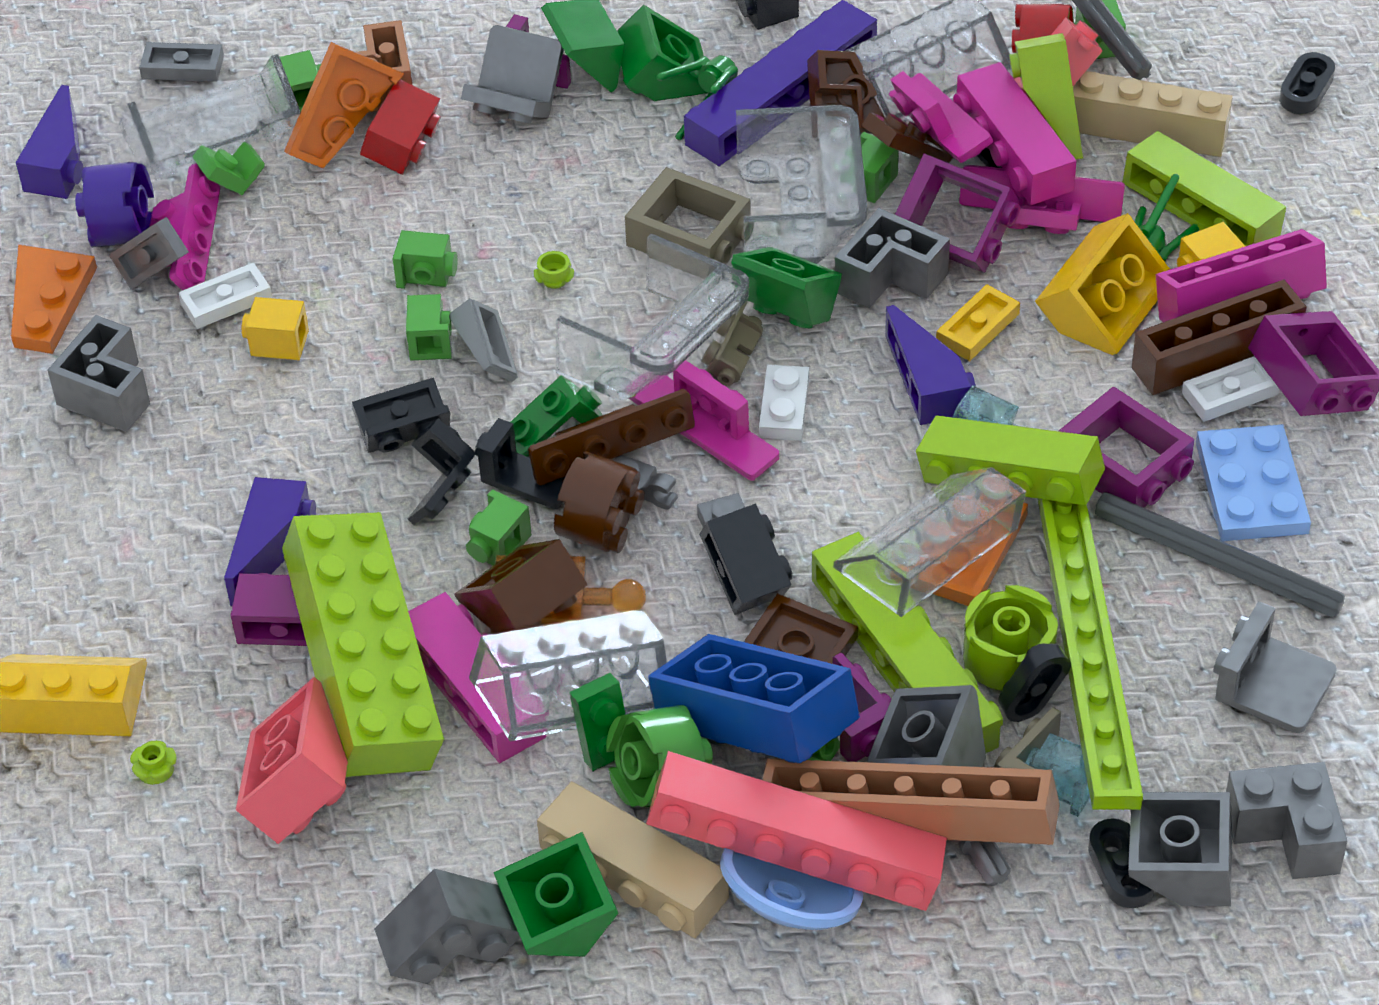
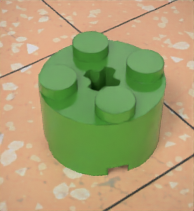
(642, 744)

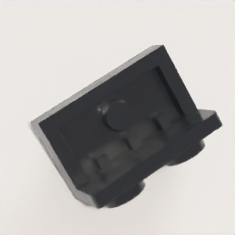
(399, 415)

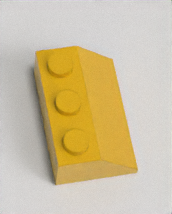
(1104, 286)
(70, 694)

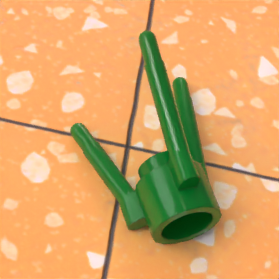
(712, 76)
(1155, 233)

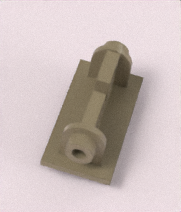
(736, 333)

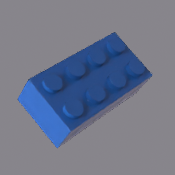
(758, 696)

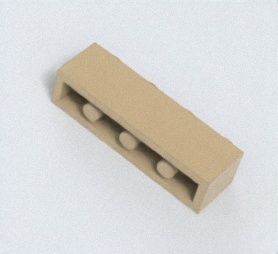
(1138, 108)
(638, 860)

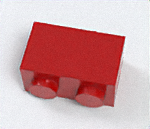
(400, 127)

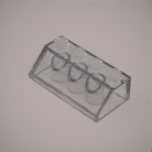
(936, 43)
(934, 538)
(532, 670)

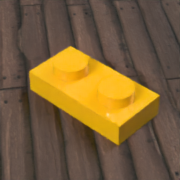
(978, 322)

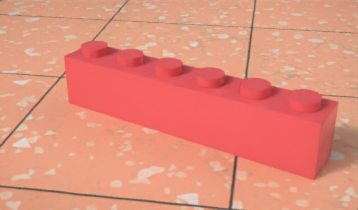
(797, 831)

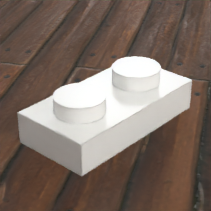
(224, 295)
(1229, 389)
(784, 402)

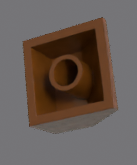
(524, 587)

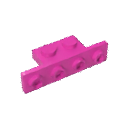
(939, 116)
(1089, 201)
(193, 219)
(719, 420)

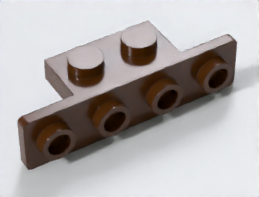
(612, 434)

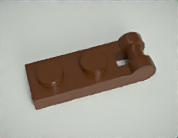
(904, 137)

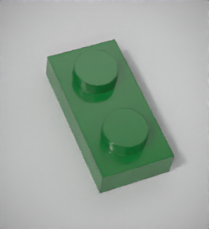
(594, 710)

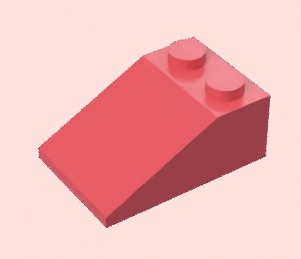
(292, 765)

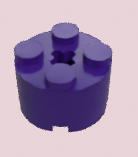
(115, 202)

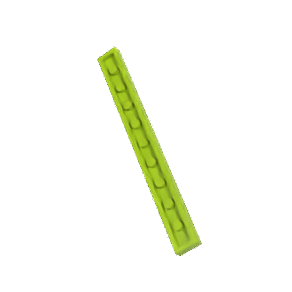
(1094, 667)

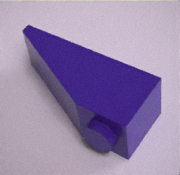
(51, 157)
(927, 367)
(265, 527)

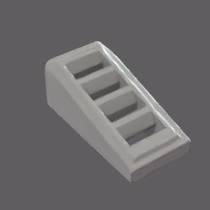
(485, 337)

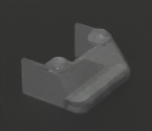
(704, 299)

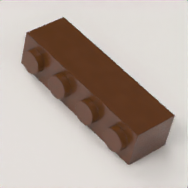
(1207, 337)

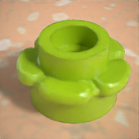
(553, 269)
(155, 770)

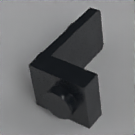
(449, 455)
(509, 470)

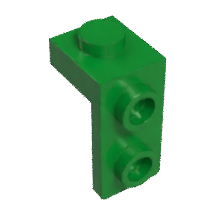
(552, 410)

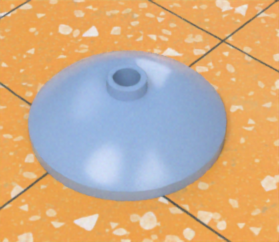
(788, 895)

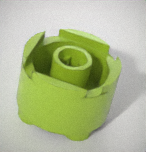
(1003, 629)

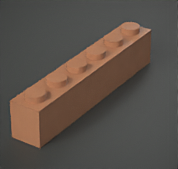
(939, 799)

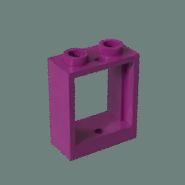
(924, 189)
(1280, 350)
(1121, 411)

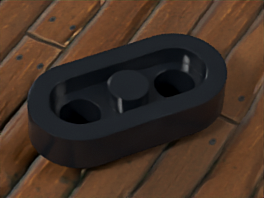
(1307, 83)
(1034, 682)
(1114, 866)

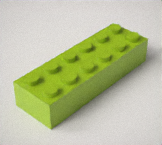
(362, 642)

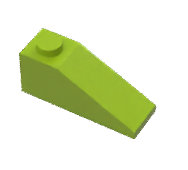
(1047, 80)

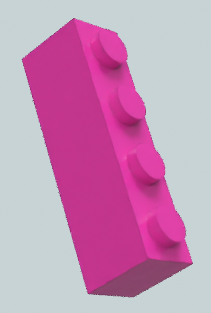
(1021, 137)
(1291, 257)
(448, 651)

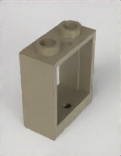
(676, 189)

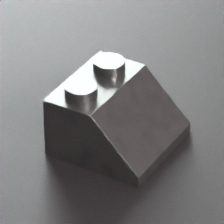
(931, 728)
(1183, 846)

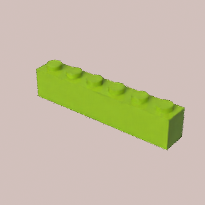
(899, 647)

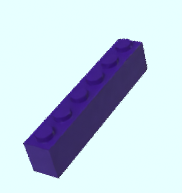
(773, 81)

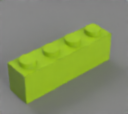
(1204, 190)
(1038, 460)

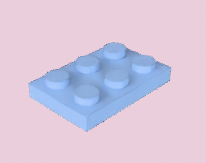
(1252, 483)

